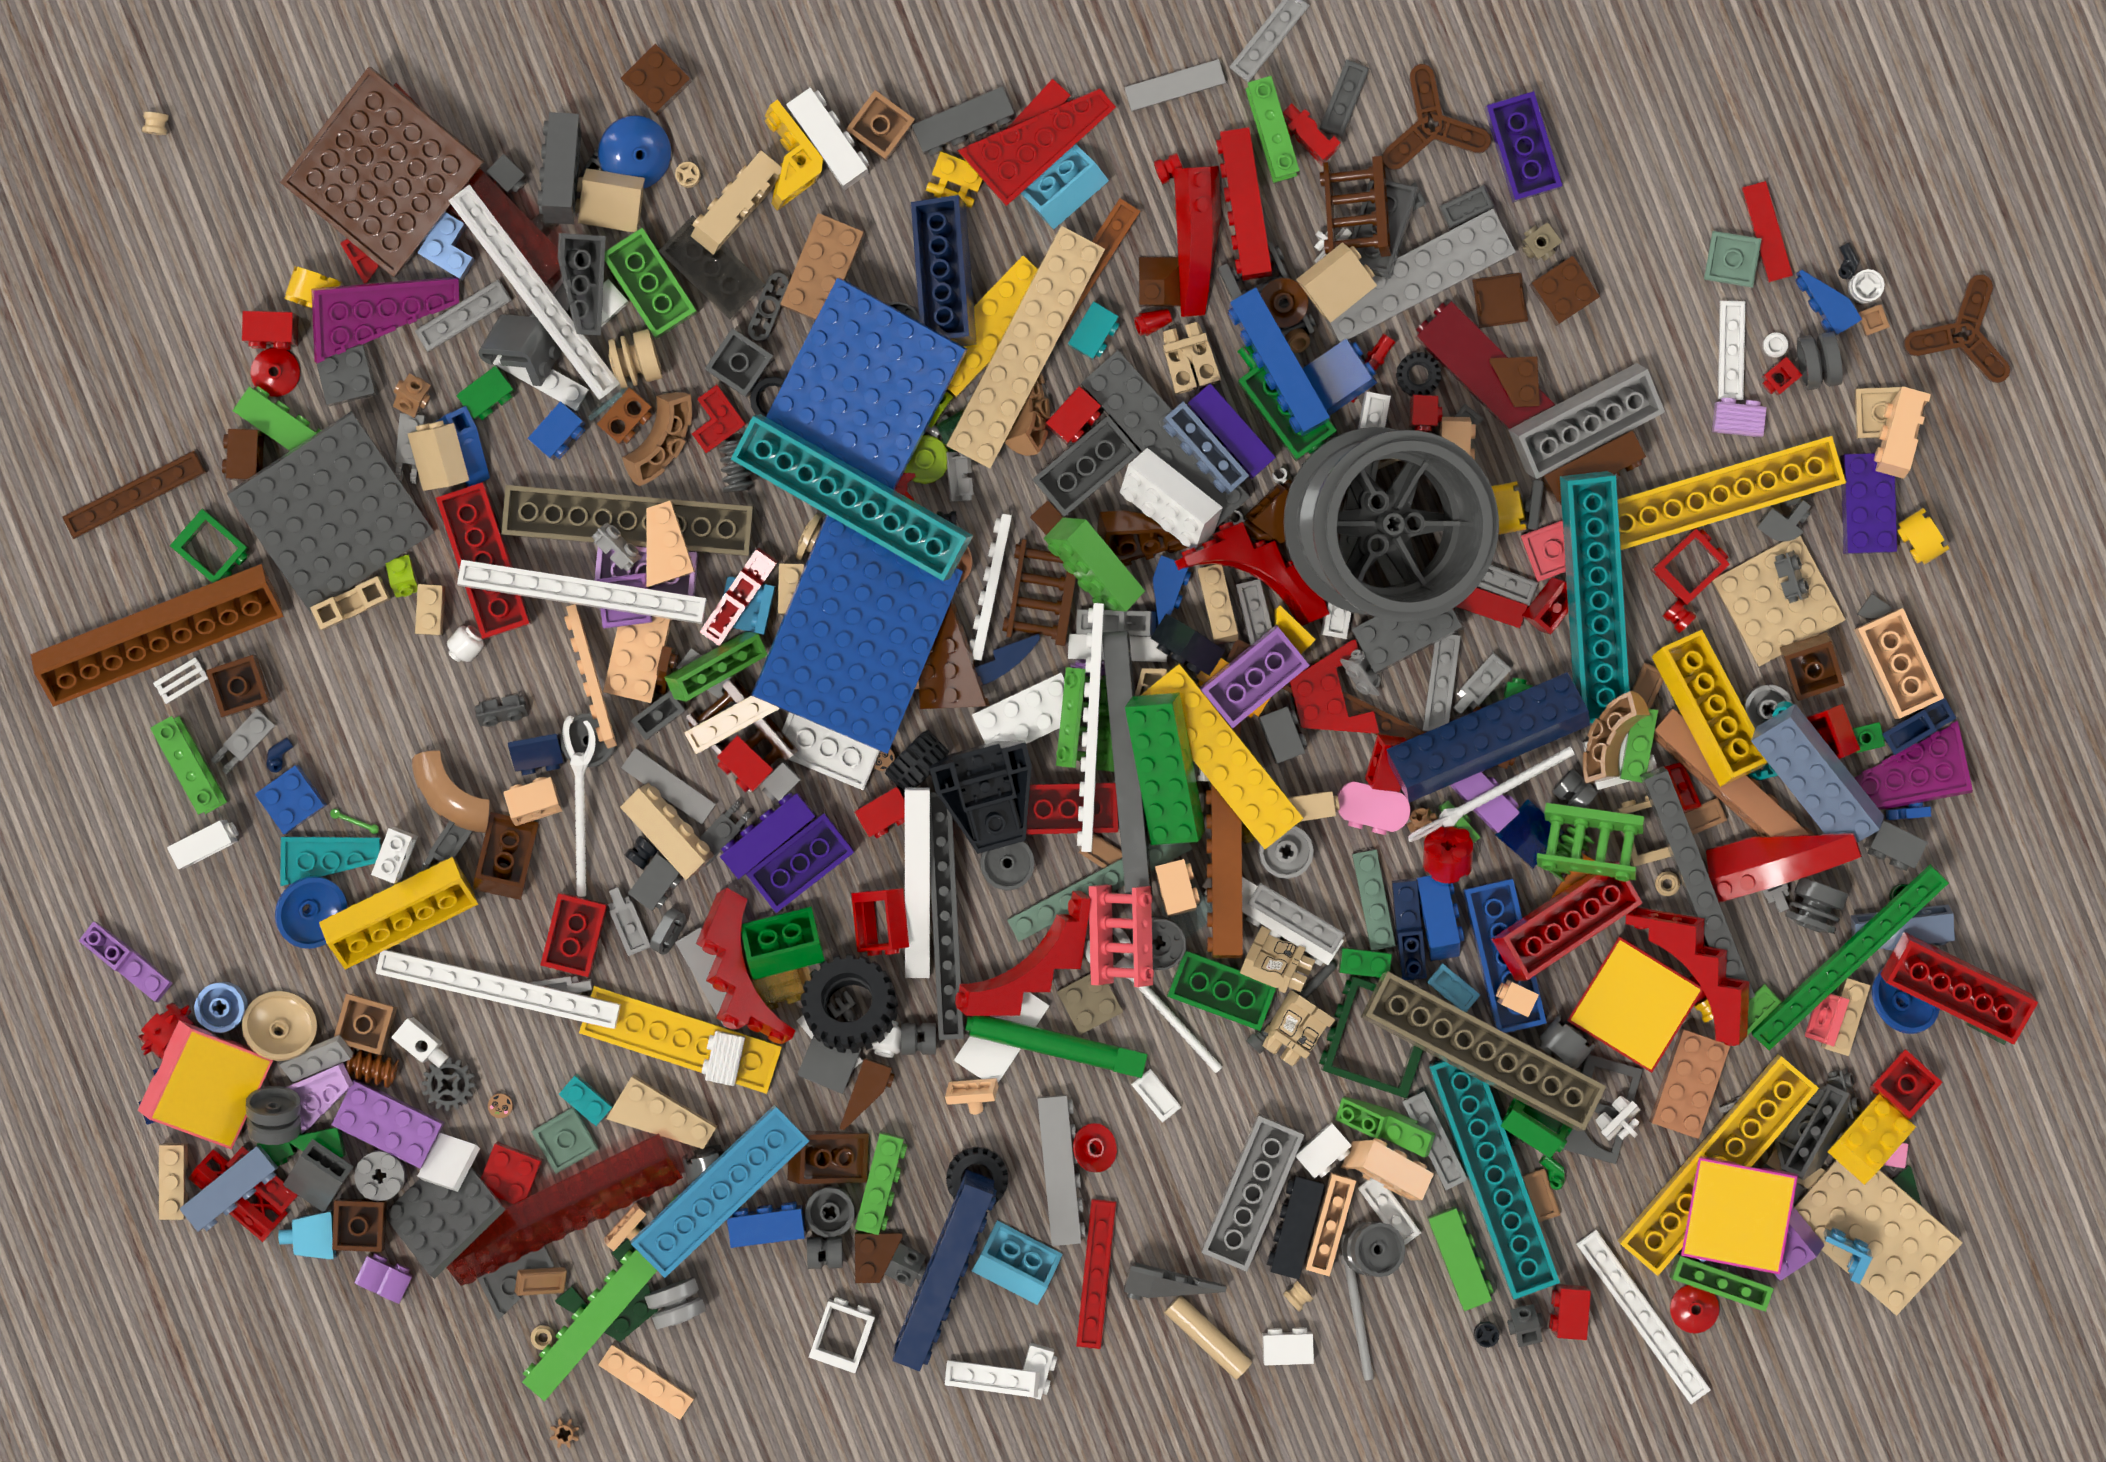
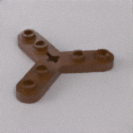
(1448, 129)
(1976, 347)

